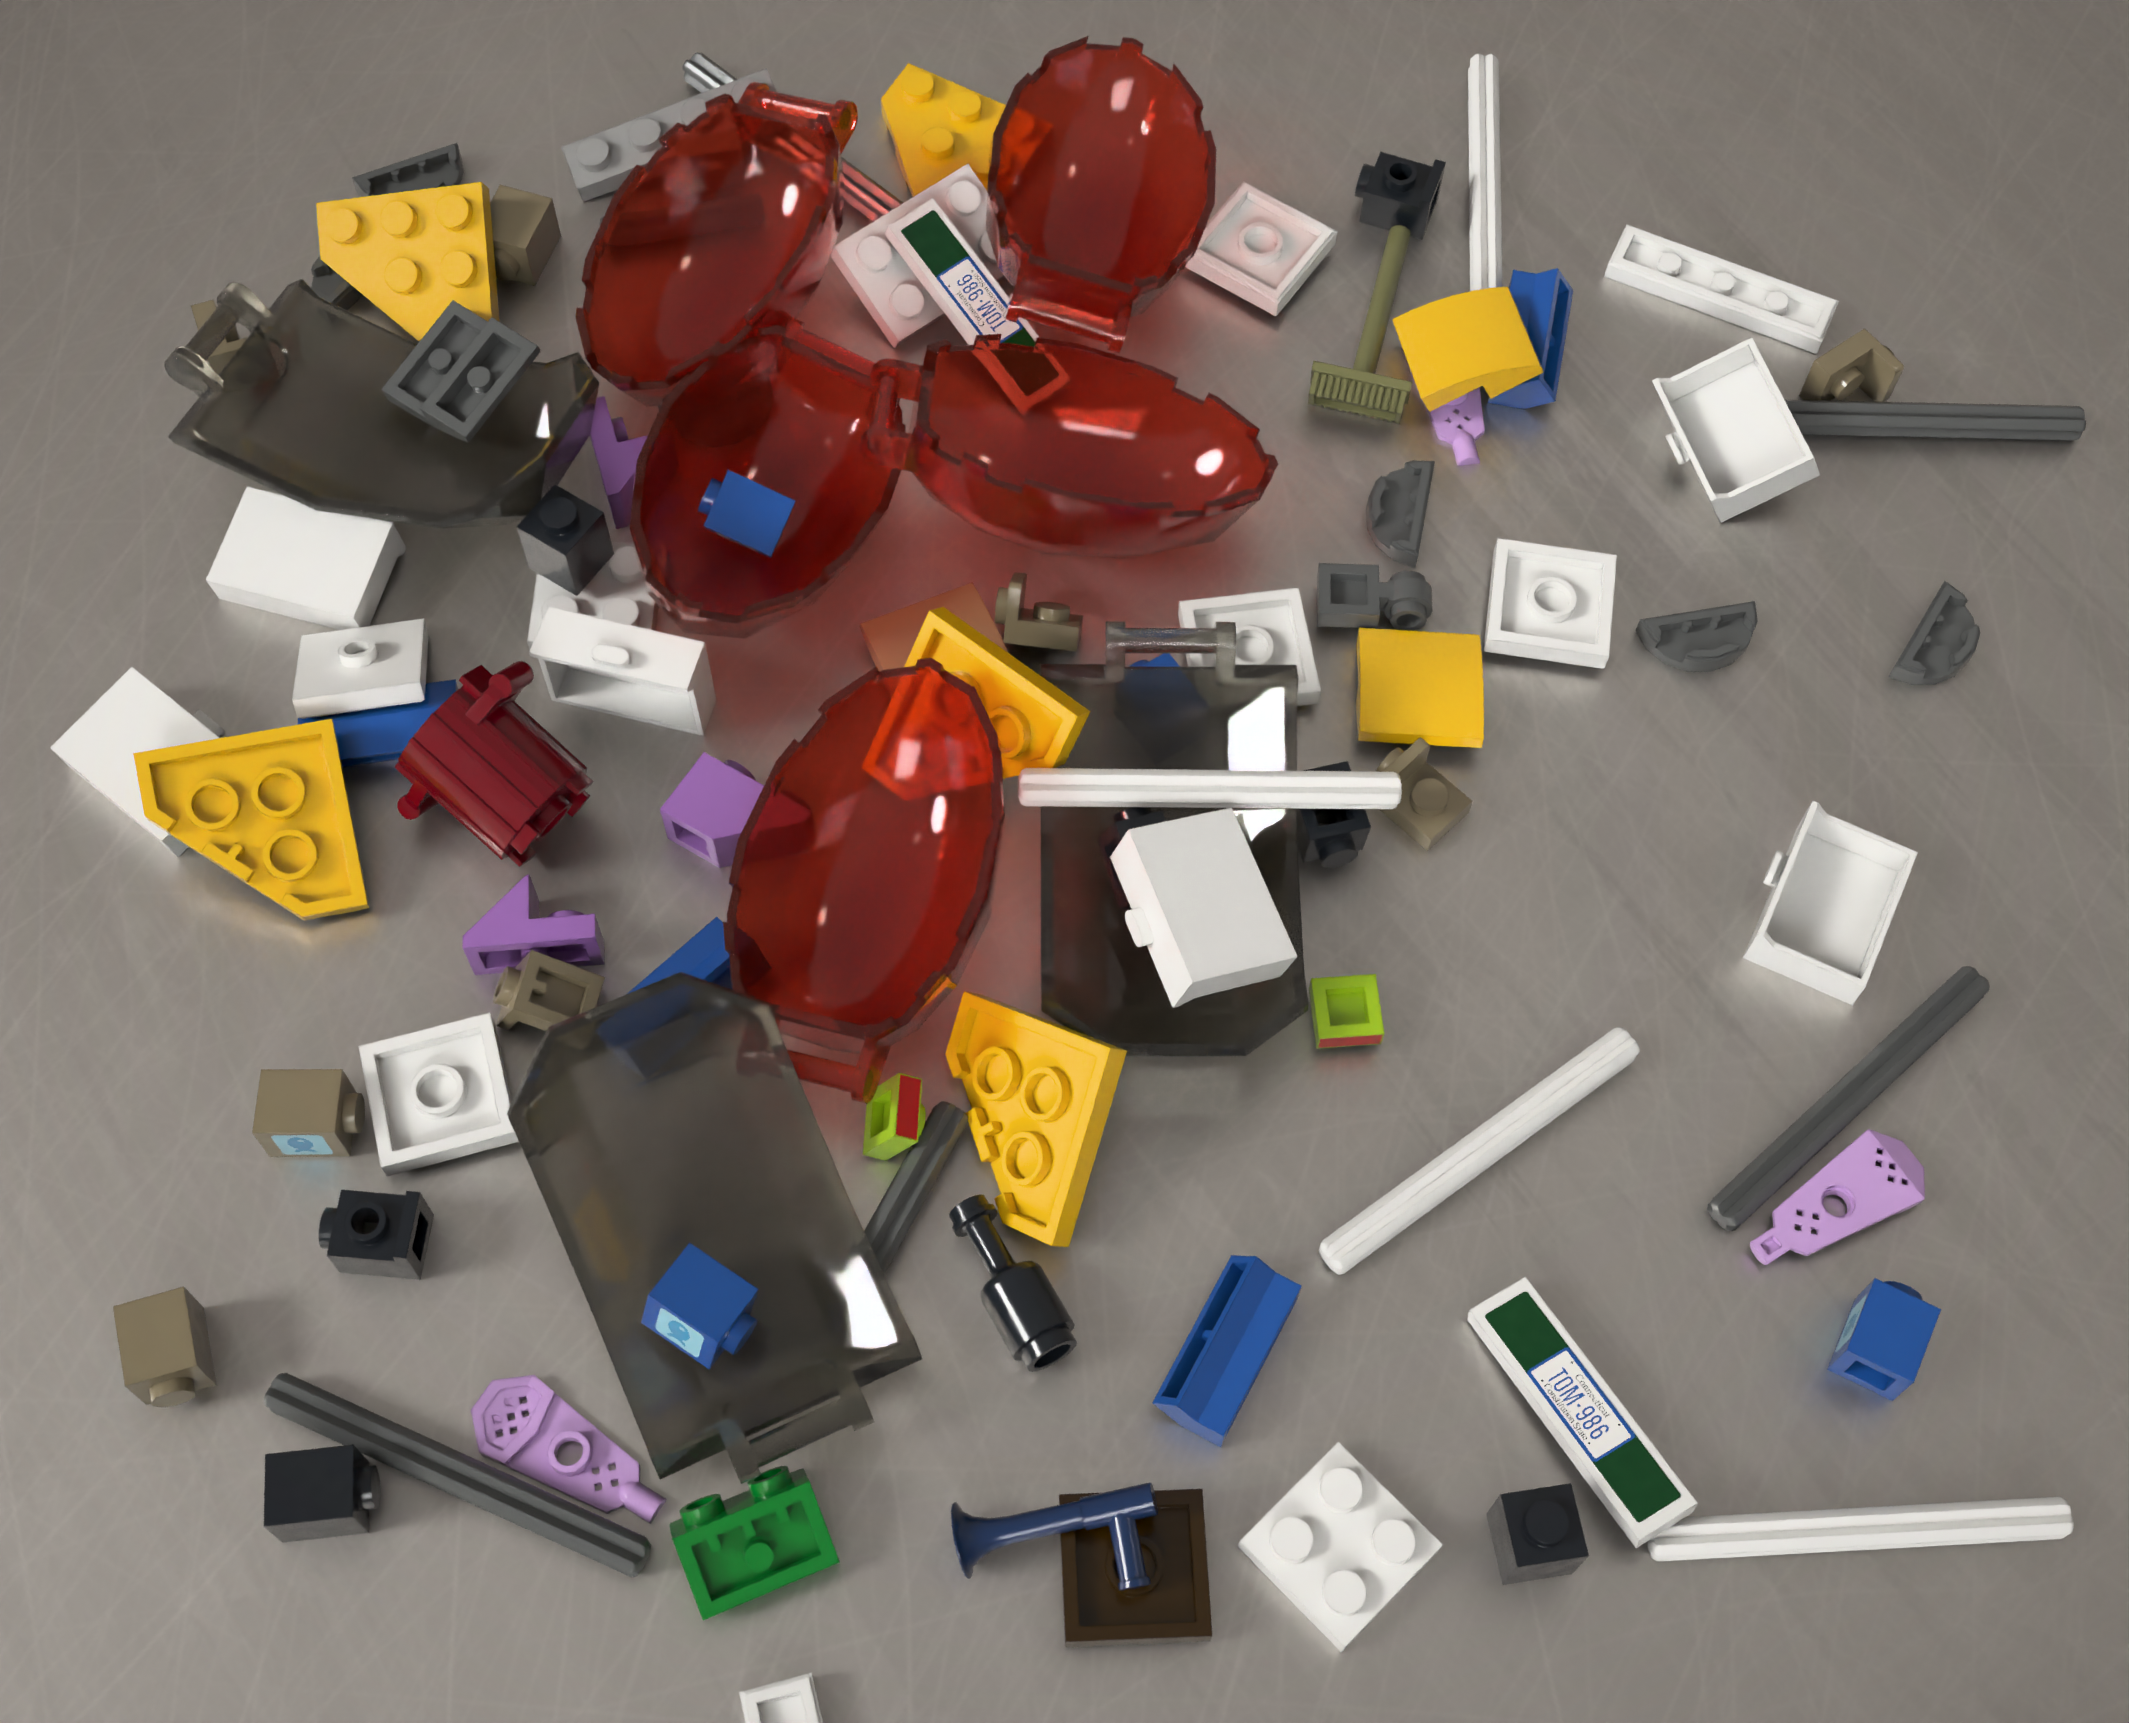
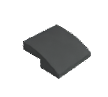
(460, 371)

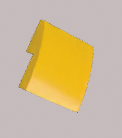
(1467, 344)
(1420, 687)

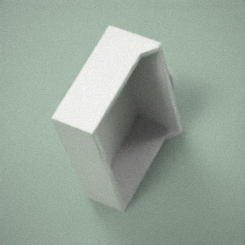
(1735, 430)
(305, 561)
(625, 670)
(127, 721)
(1830, 904)
(1201, 905)

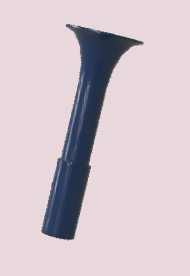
(1116, 1508)

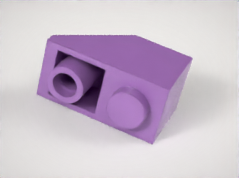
(711, 809)

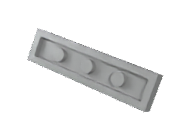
(607, 158)

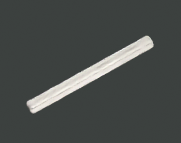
(1484, 173)
(1209, 788)
(1478, 1151)
(1863, 1529)

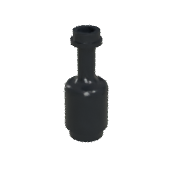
(1018, 1294)

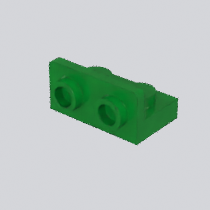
(752, 1540)

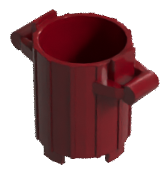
(493, 765)

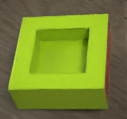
(1346, 1011)
(894, 1117)

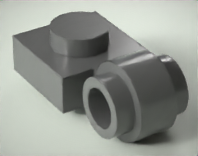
(1354, 597)

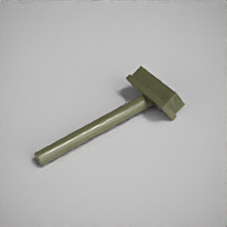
(1360, 388)

